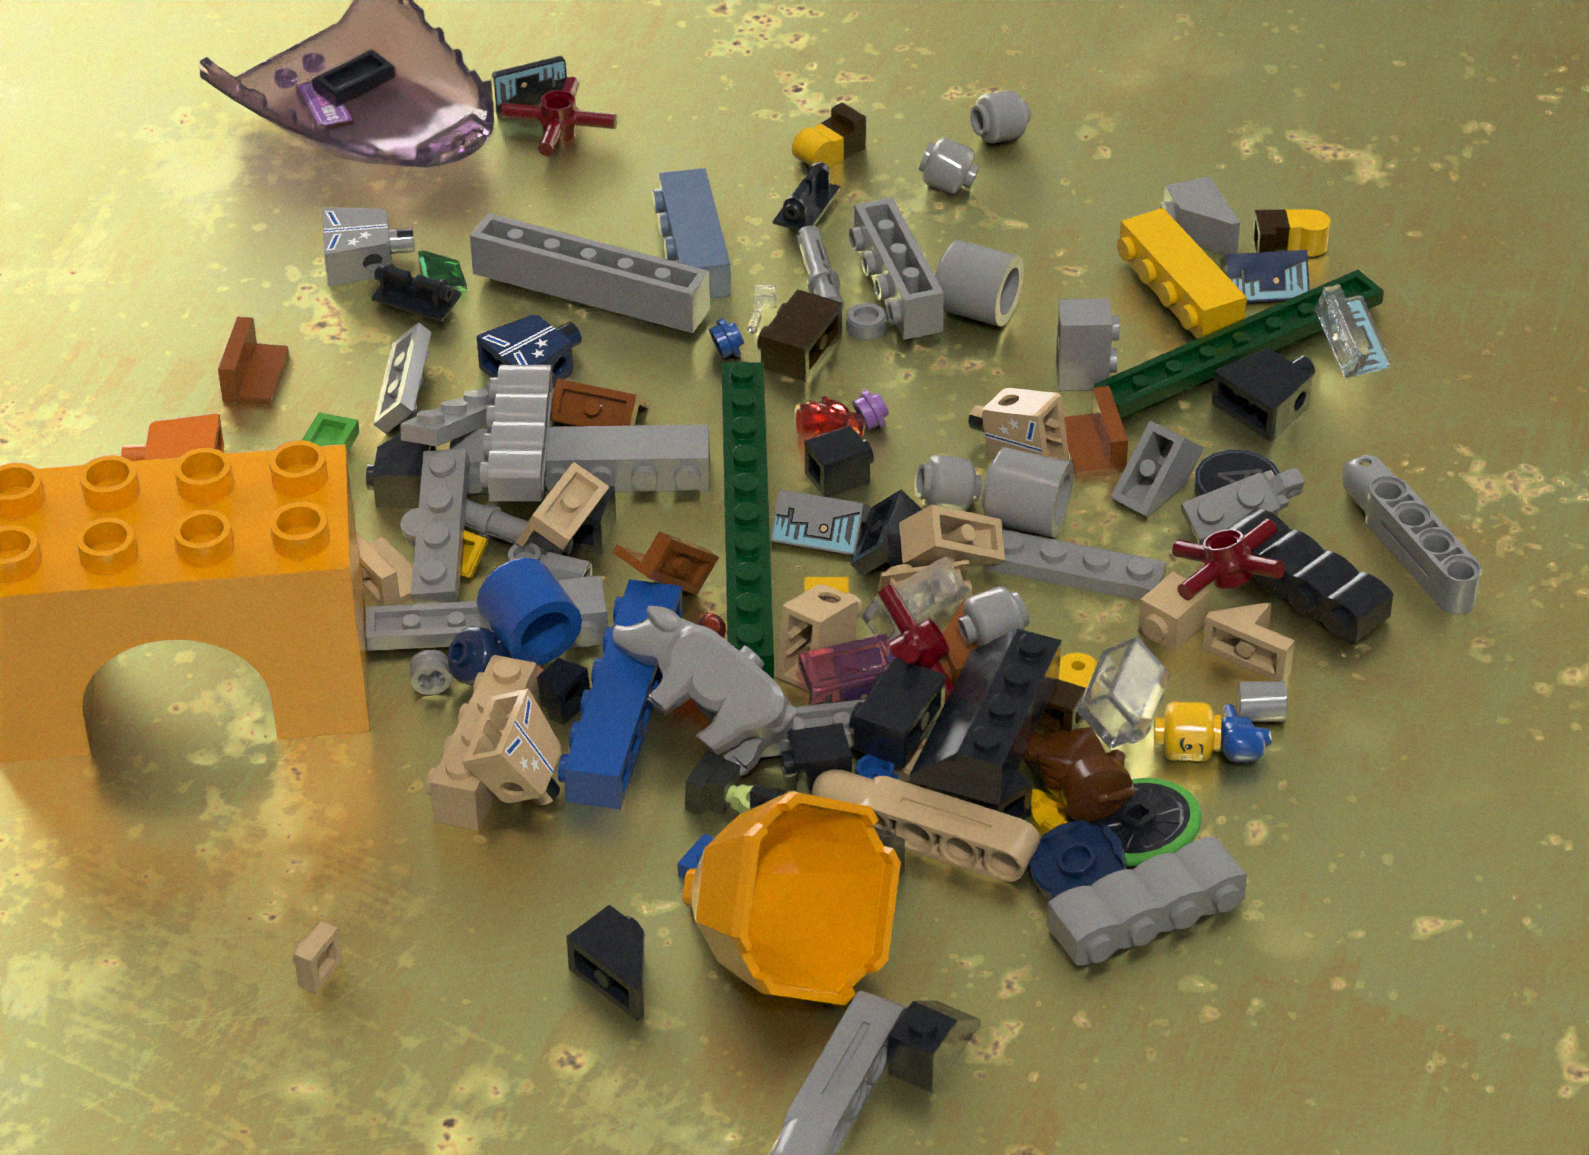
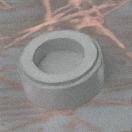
(866, 321)

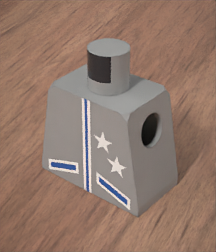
(360, 242)

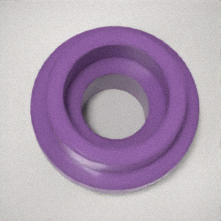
(872, 409)

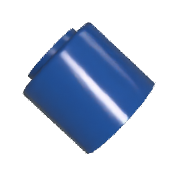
(529, 611)

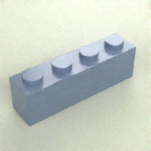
(692, 226)

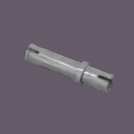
(821, 279)
(493, 523)

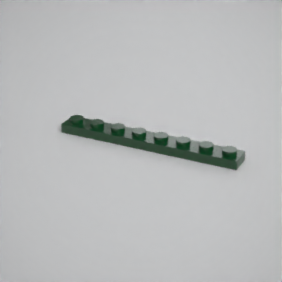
(1199, 359)

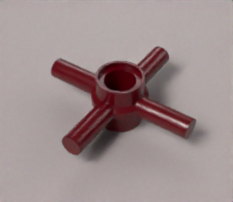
(559, 116)
(1228, 559)
(917, 643)

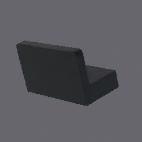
(881, 533)

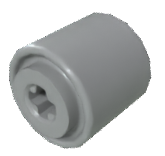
(980, 282)
(1028, 491)

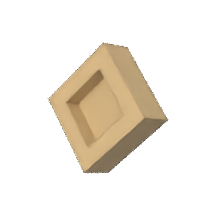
(317, 957)

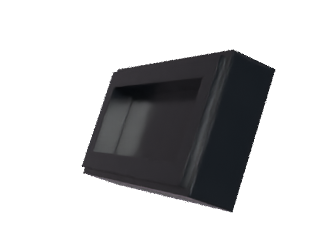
(353, 78)

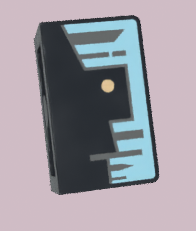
(526, 82)

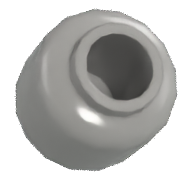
(1000, 116)
(948, 166)
(948, 482)
(992, 615)

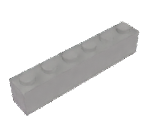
(590, 272)
(620, 456)

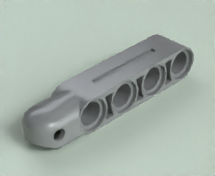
(1414, 534)
(840, 1079)

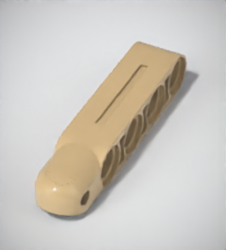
(939, 823)

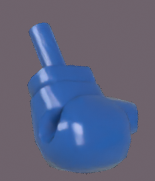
(1240, 739)

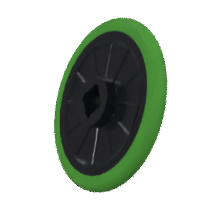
(1154, 820)

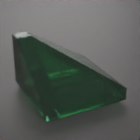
(442, 267)

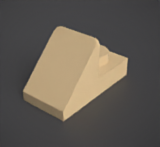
(1245, 639)

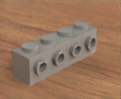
(897, 268)

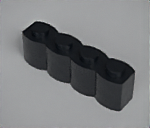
(1320, 581)

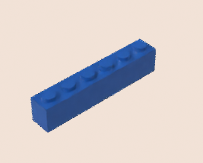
(616, 707)

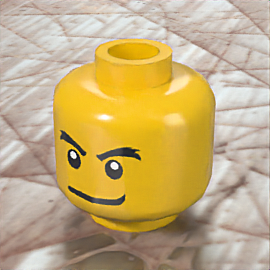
(1188, 732)

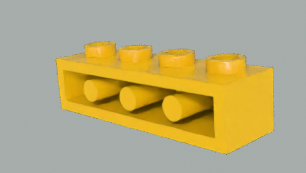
(1180, 273)

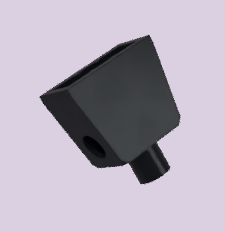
(1264, 391)

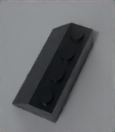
(990, 716)

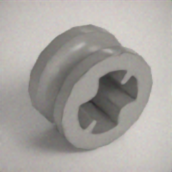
(430, 672)

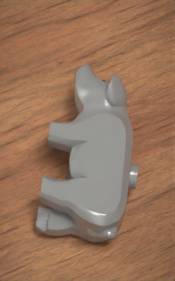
(723, 683)

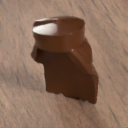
(1080, 772)

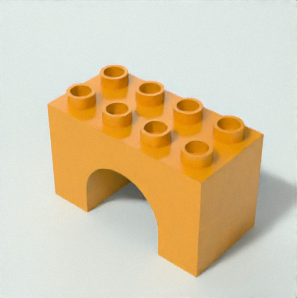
(180, 548)

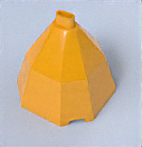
(798, 897)

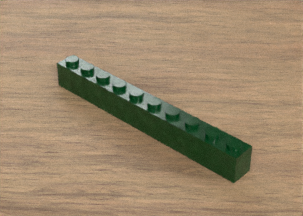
(747, 511)

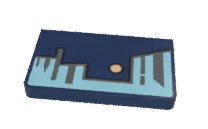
(1268, 274)

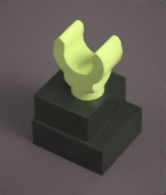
(716, 786)

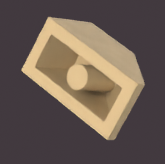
(953, 534)

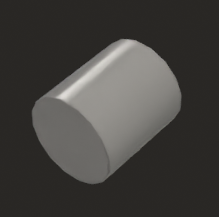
(1262, 700)

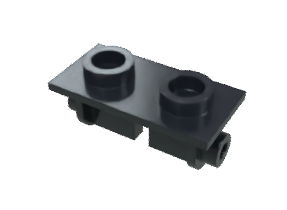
(809, 199)
(414, 294)

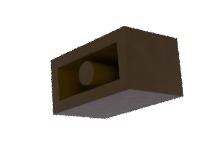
(800, 335)

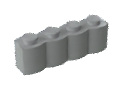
(518, 433)
(1140, 903)

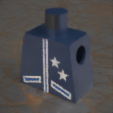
(529, 343)

